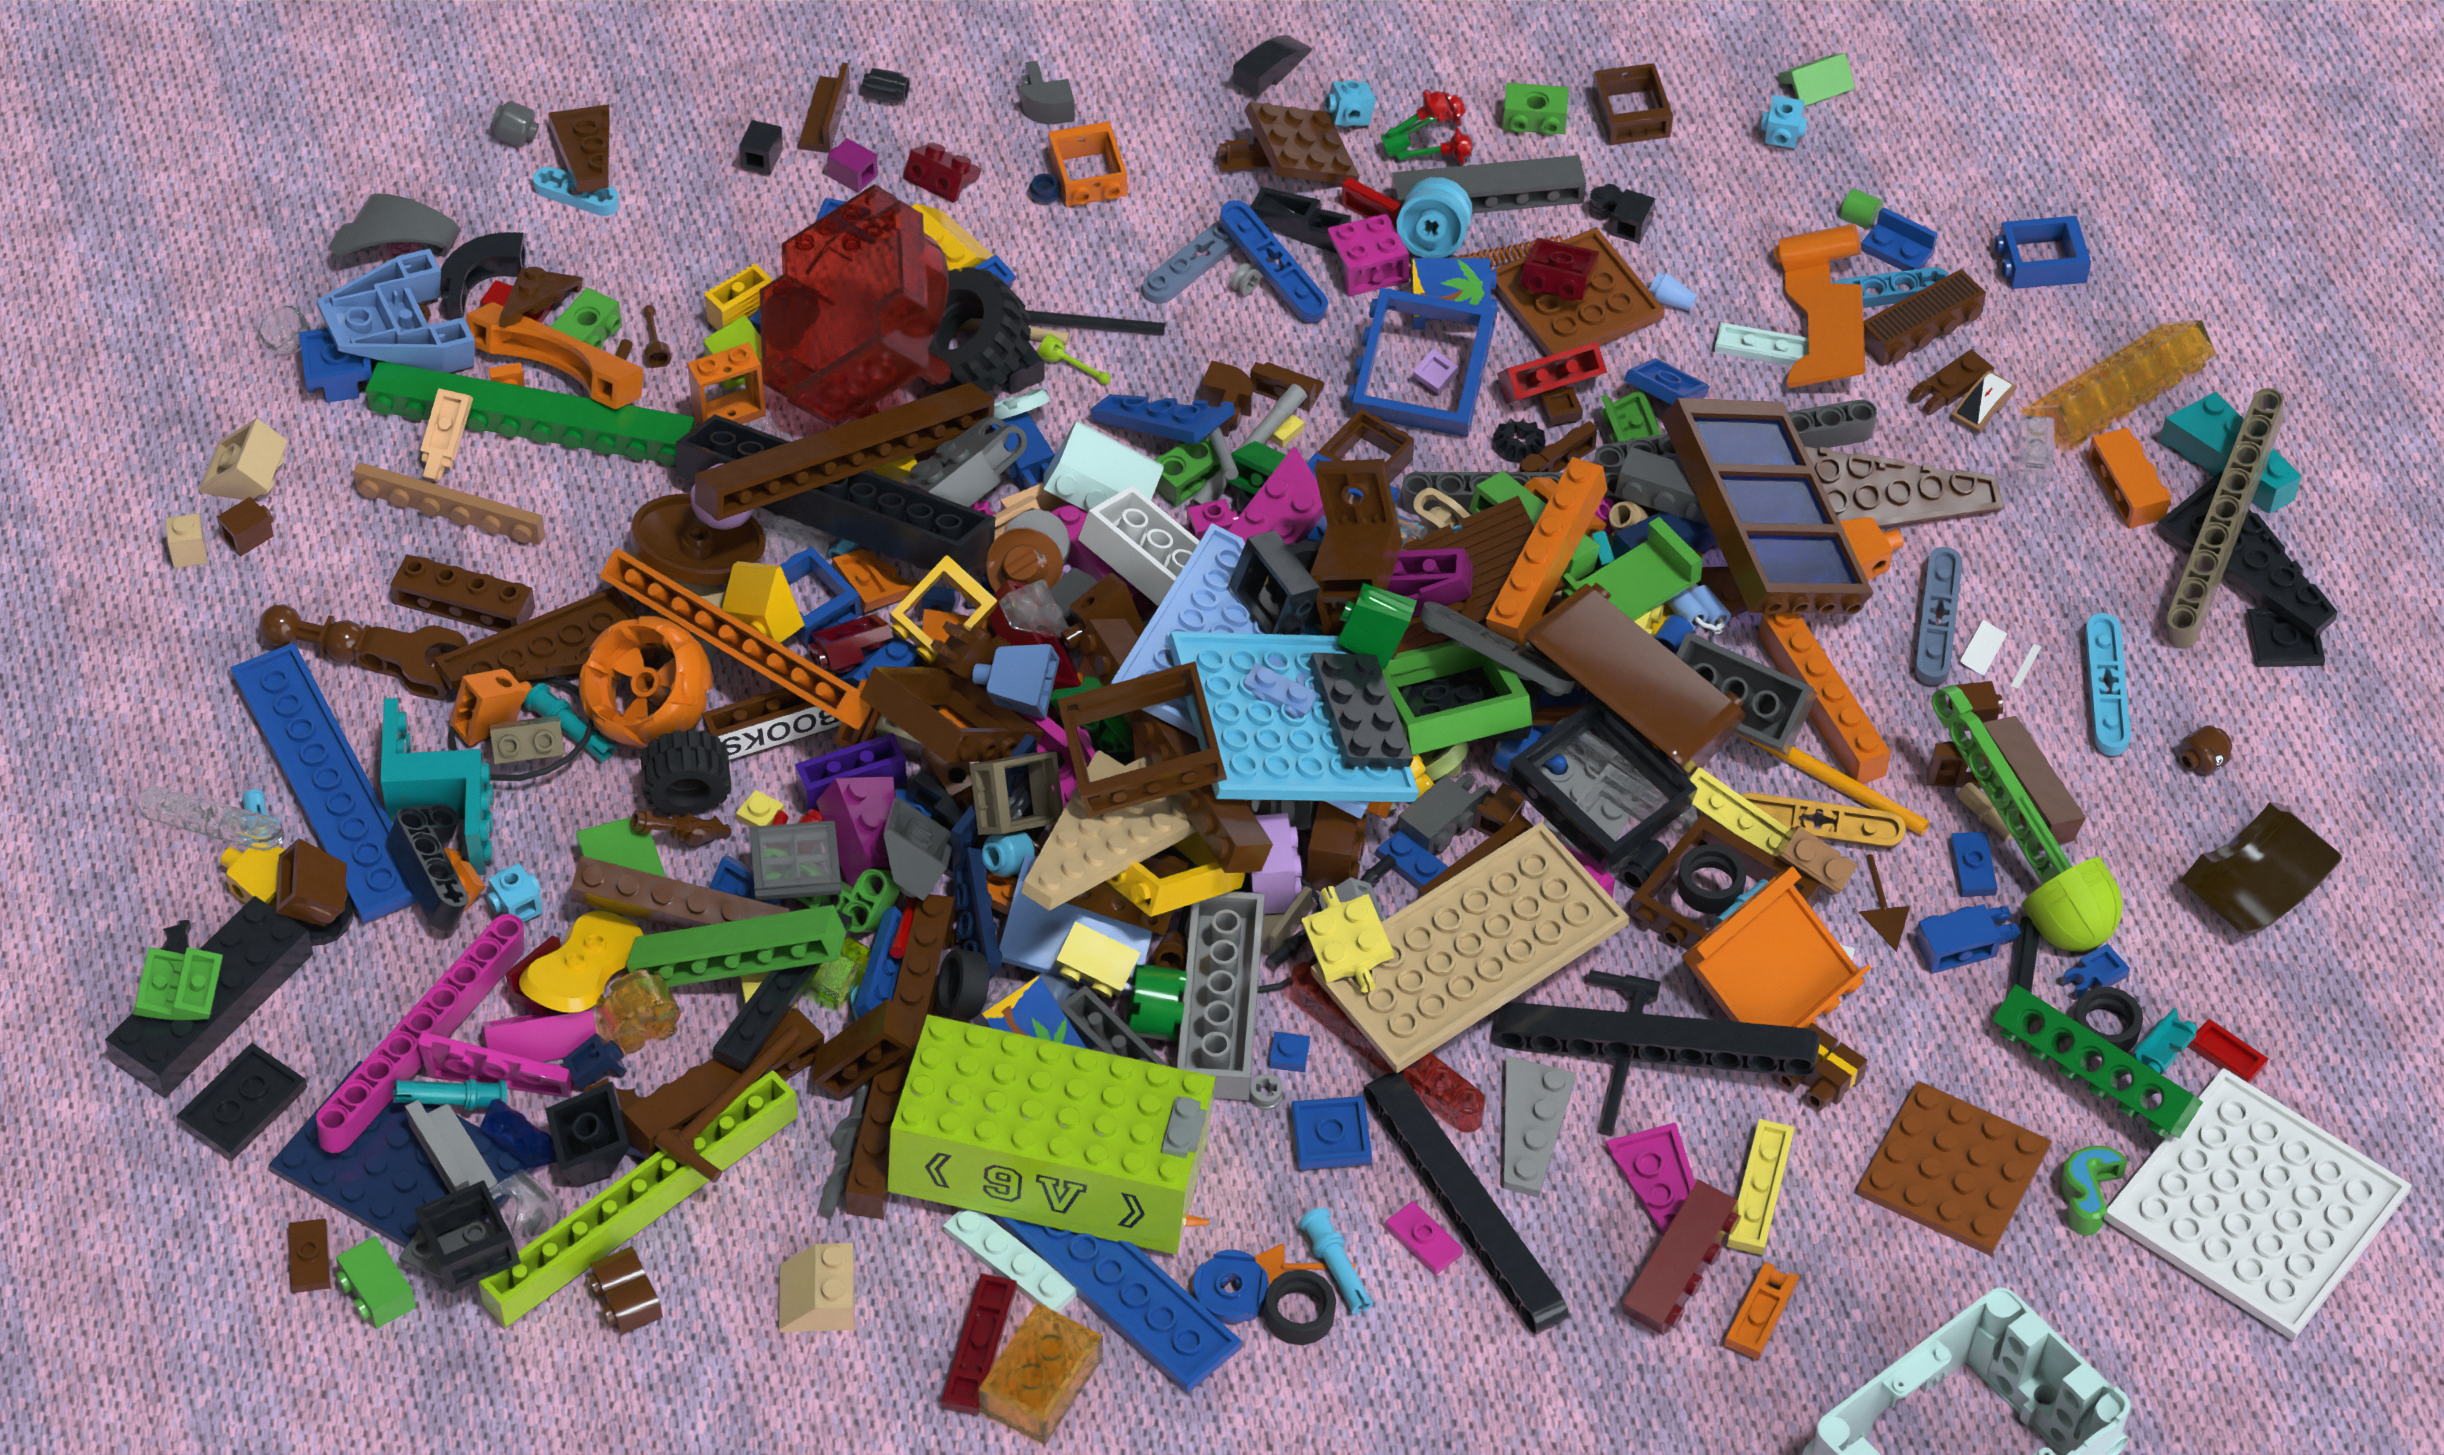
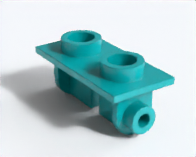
(2167, 1034)

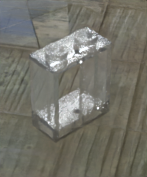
(1623, 793)

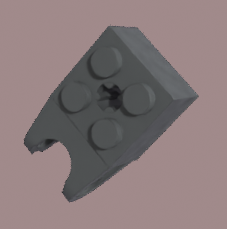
(968, 464)

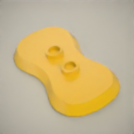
(579, 970)

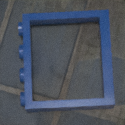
(1414, 415)

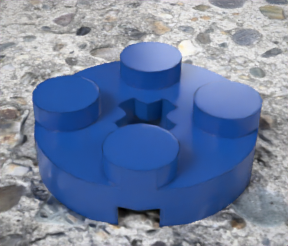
(1236, 1266)

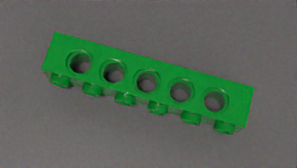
(2177, 1104)

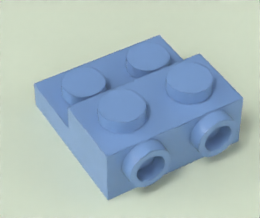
(1279, 690)

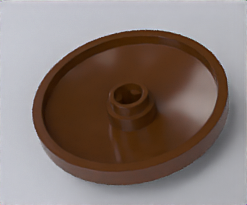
(686, 549)

